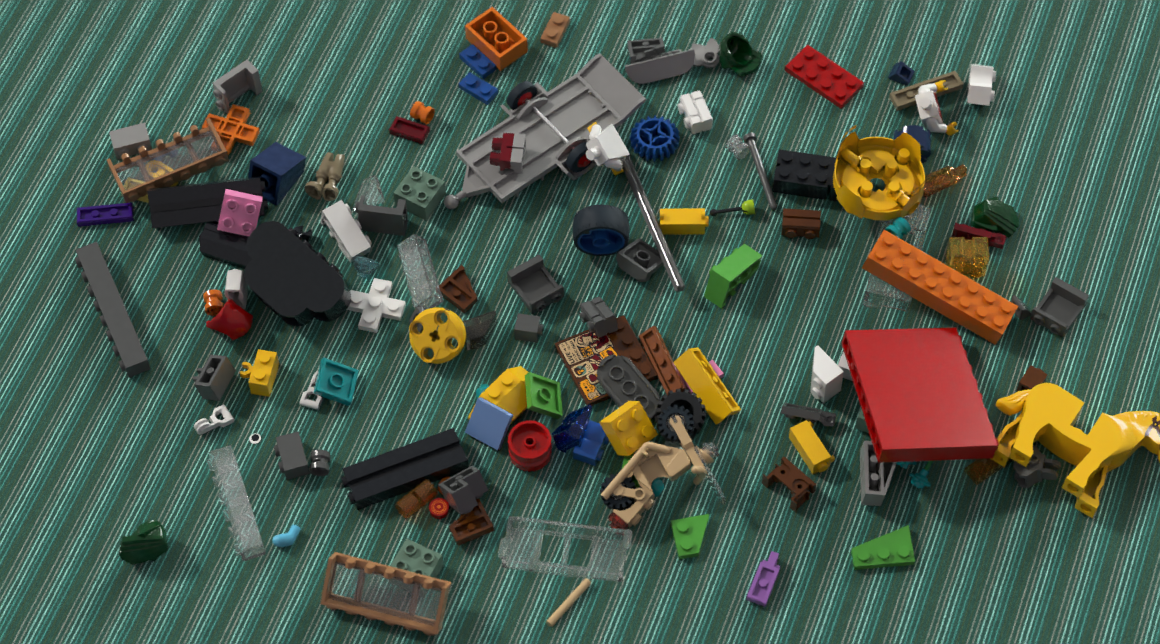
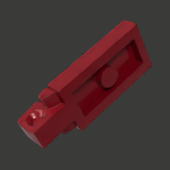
(994, 239)

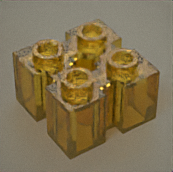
(968, 255)

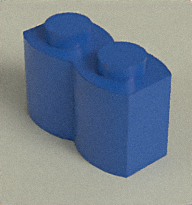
(592, 444)

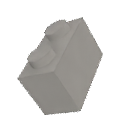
(130, 140)

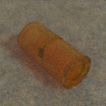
(416, 499)

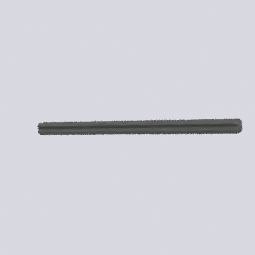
(653, 224)

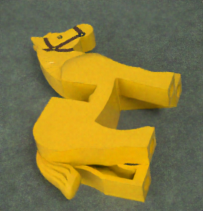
(1049, 418)

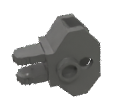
(1037, 469)

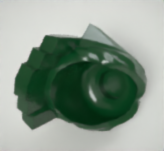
(738, 54)
(995, 217)
(145, 543)

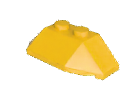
(508, 392)

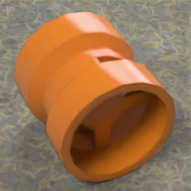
(422, 112)
(213, 302)

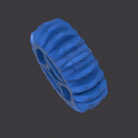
(653, 133)

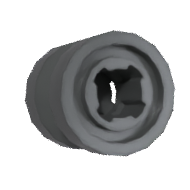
(320, 462)

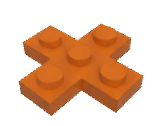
(233, 127)

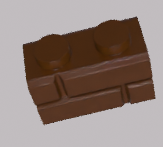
(801, 223)

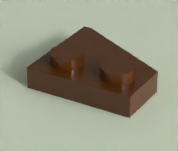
(471, 525)

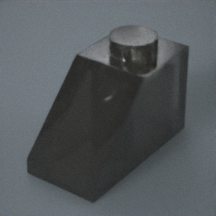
(479, 330)

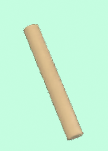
(568, 602)

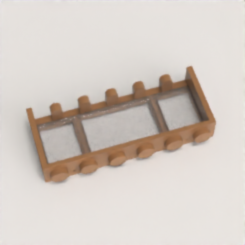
(169, 162)
(385, 593)

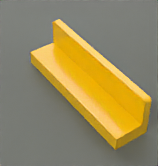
(706, 385)

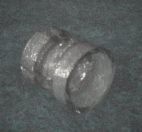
(736, 146)

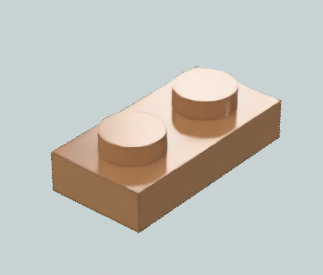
(555, 29)

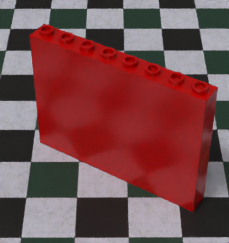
(918, 395)

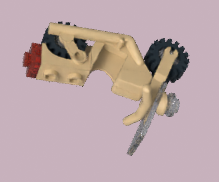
(658, 461)

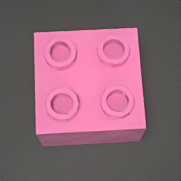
(239, 212)

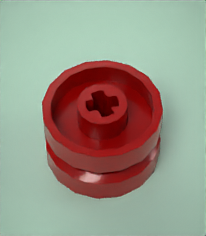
(529, 445)

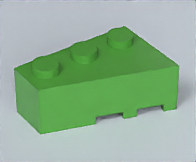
(730, 273)

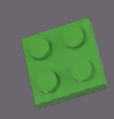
(543, 395)

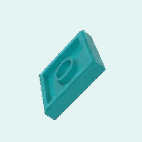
(336, 381)

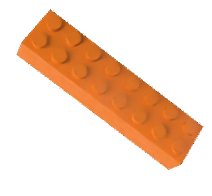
(940, 287)

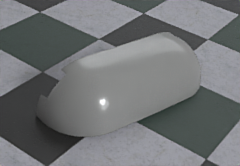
(661, 66)

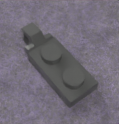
(808, 413)

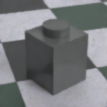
(528, 327)

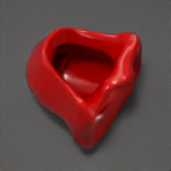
(231, 320)

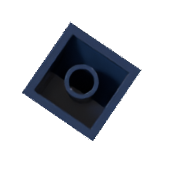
(279, 169)

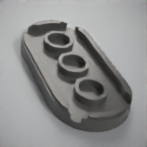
(626, 383)

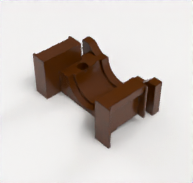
(794, 479)

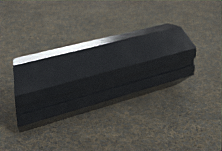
(224, 246)

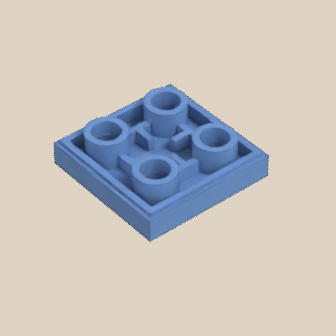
(489, 423)

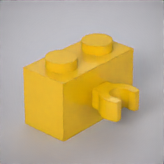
(262, 373)

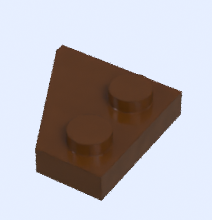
(458, 290)

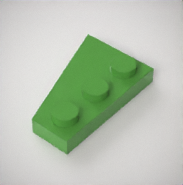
(885, 551)

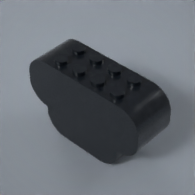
(293, 276)

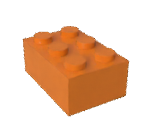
(496, 38)

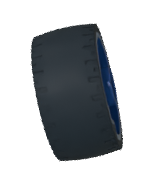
(600, 230)

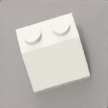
(826, 376)

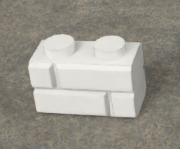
(695, 112)

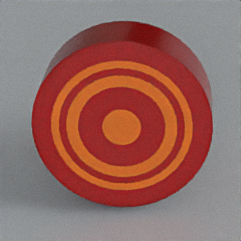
(439, 508)

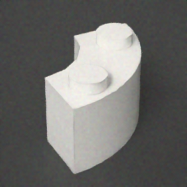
(980, 84)

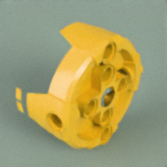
(883, 158)

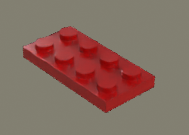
(824, 76)

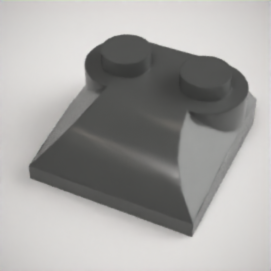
(639, 260)

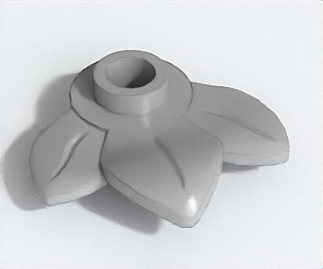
(705, 53)

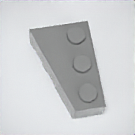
(873, 476)

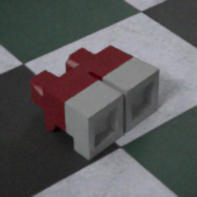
(512, 152)

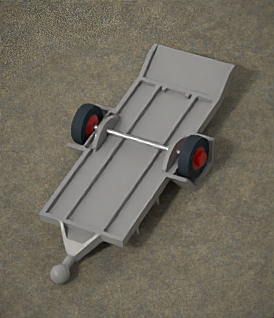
(553, 127)

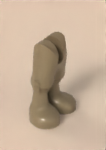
(328, 170)

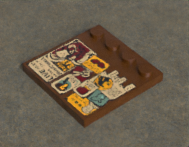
(585, 351)

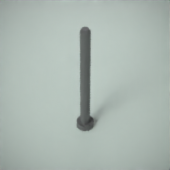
(750, 139)

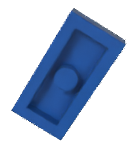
(477, 61)
(478, 88)

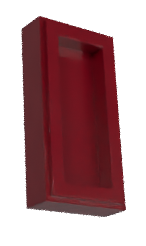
(409, 130)

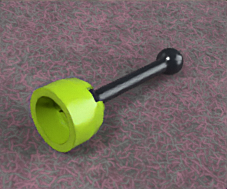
(747, 208)

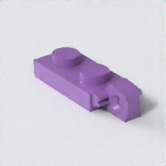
(764, 580)

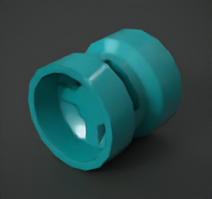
(899, 227)

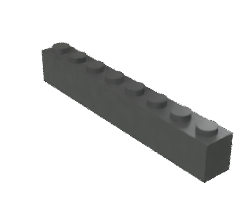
(112, 309)

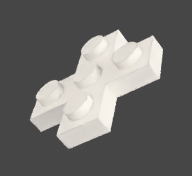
(376, 305)

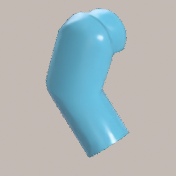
(286, 539)

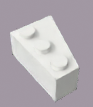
(345, 230)

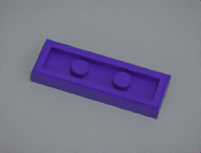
(105, 214)

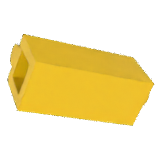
(683, 221)
(810, 447)

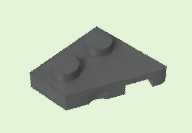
(644, 48)

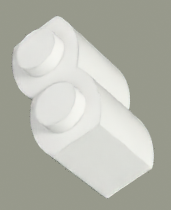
(236, 287)

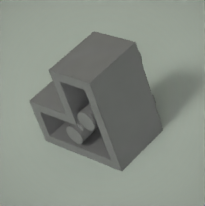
(464, 489)

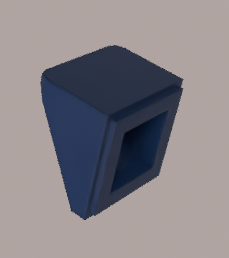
(901, 73)

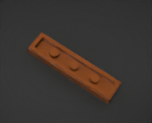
(661, 360)

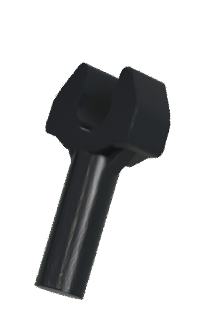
(303, 235)

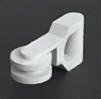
(310, 403)
(203, 426)

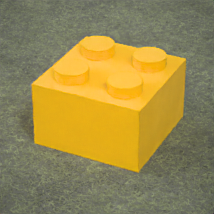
(628, 428)

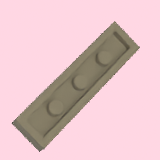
(906, 97)

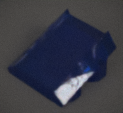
(572, 429)

